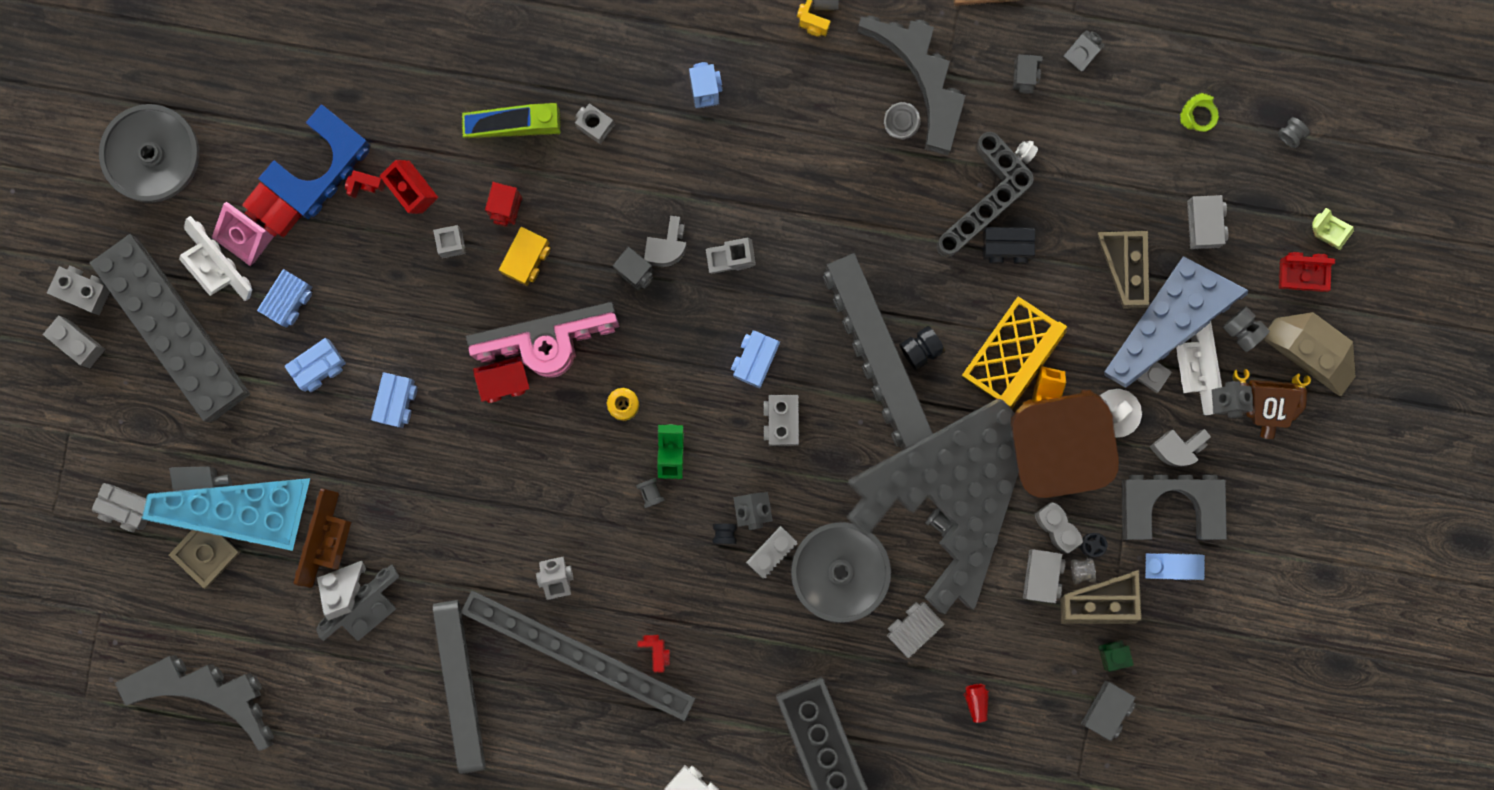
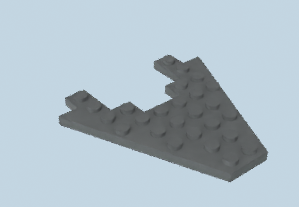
(968, 476)

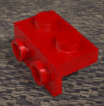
(1305, 272)
(660, 656)

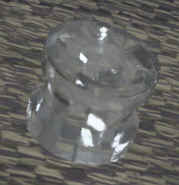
(1083, 570)

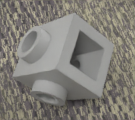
(555, 578)

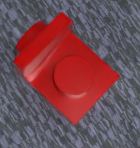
(368, 183)

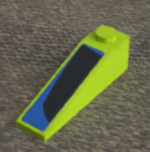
(512, 121)

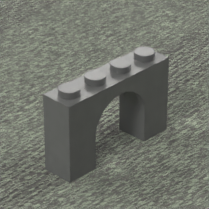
(1206, 495)

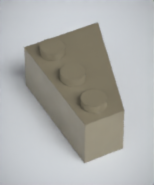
(1128, 264)
(1104, 603)

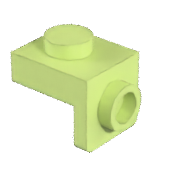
(1331, 229)

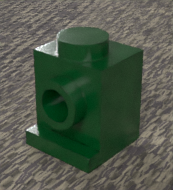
(1115, 655)

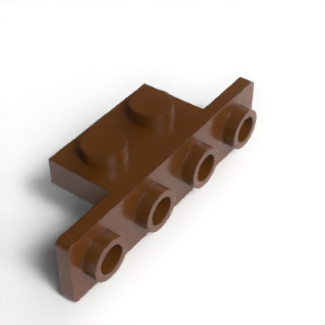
(324, 539)

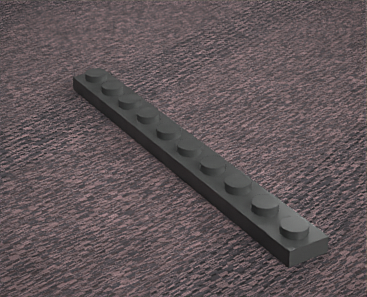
(578, 655)

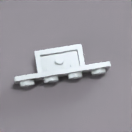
(210, 265)
(1200, 367)

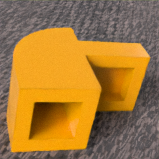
(1049, 384)

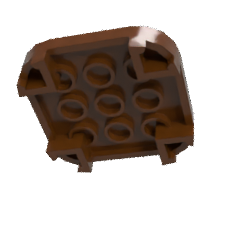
(1065, 445)

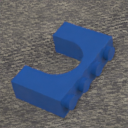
(309, 195)

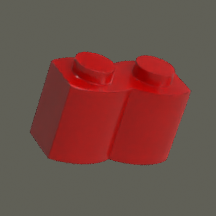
(271, 210)

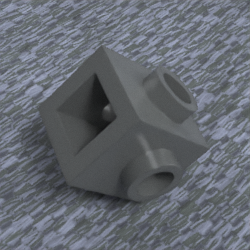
(1232, 399)
(753, 510)

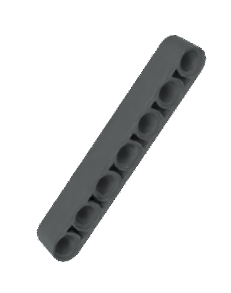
(459, 686)

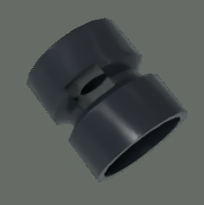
(921, 348)

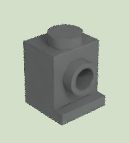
(1026, 73)

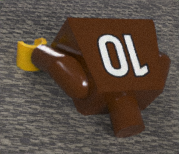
(1275, 402)

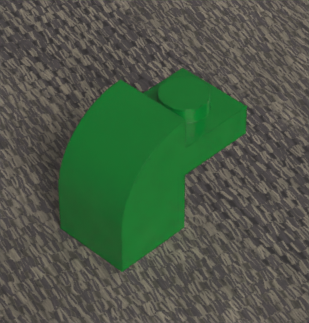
(670, 451)

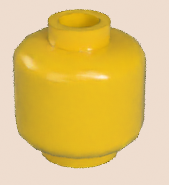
(616, 398)

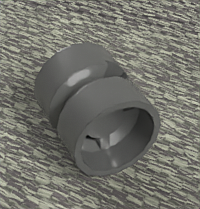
(1246, 329)

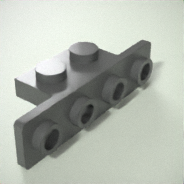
(368, 610)

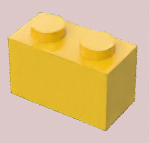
(525, 257)

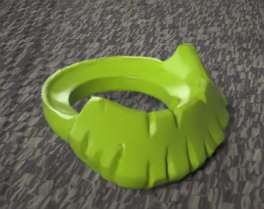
(1201, 100)

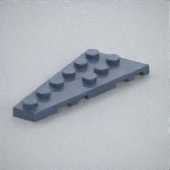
(1176, 314)

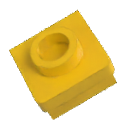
(814, 24)

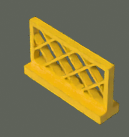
(1032, 364)

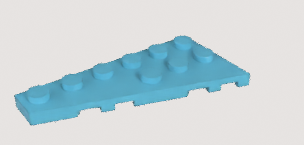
(248, 512)

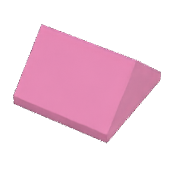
(240, 234)

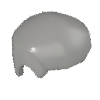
(902, 120)

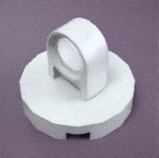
(1125, 411)

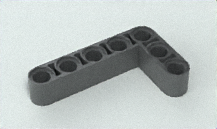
(991, 201)

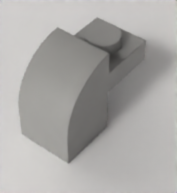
(666, 252)
(731, 256)
(1175, 452)

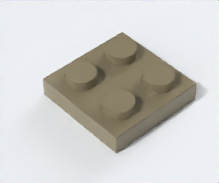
(204, 556)

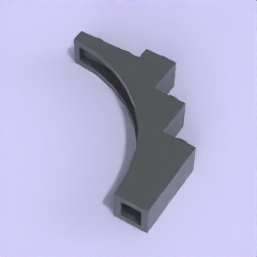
(930, 72)
(204, 684)

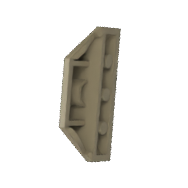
(1315, 348)

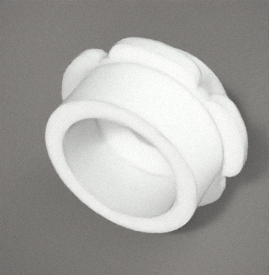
(1026, 151)

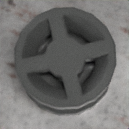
(1293, 132)

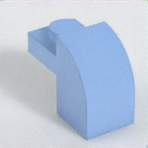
(1175, 566)

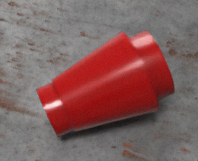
(977, 702)

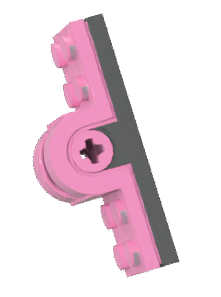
(536, 335)

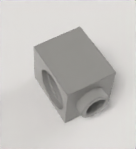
(601, 130)
(449, 241)

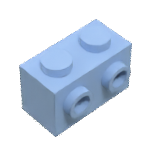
(705, 84)

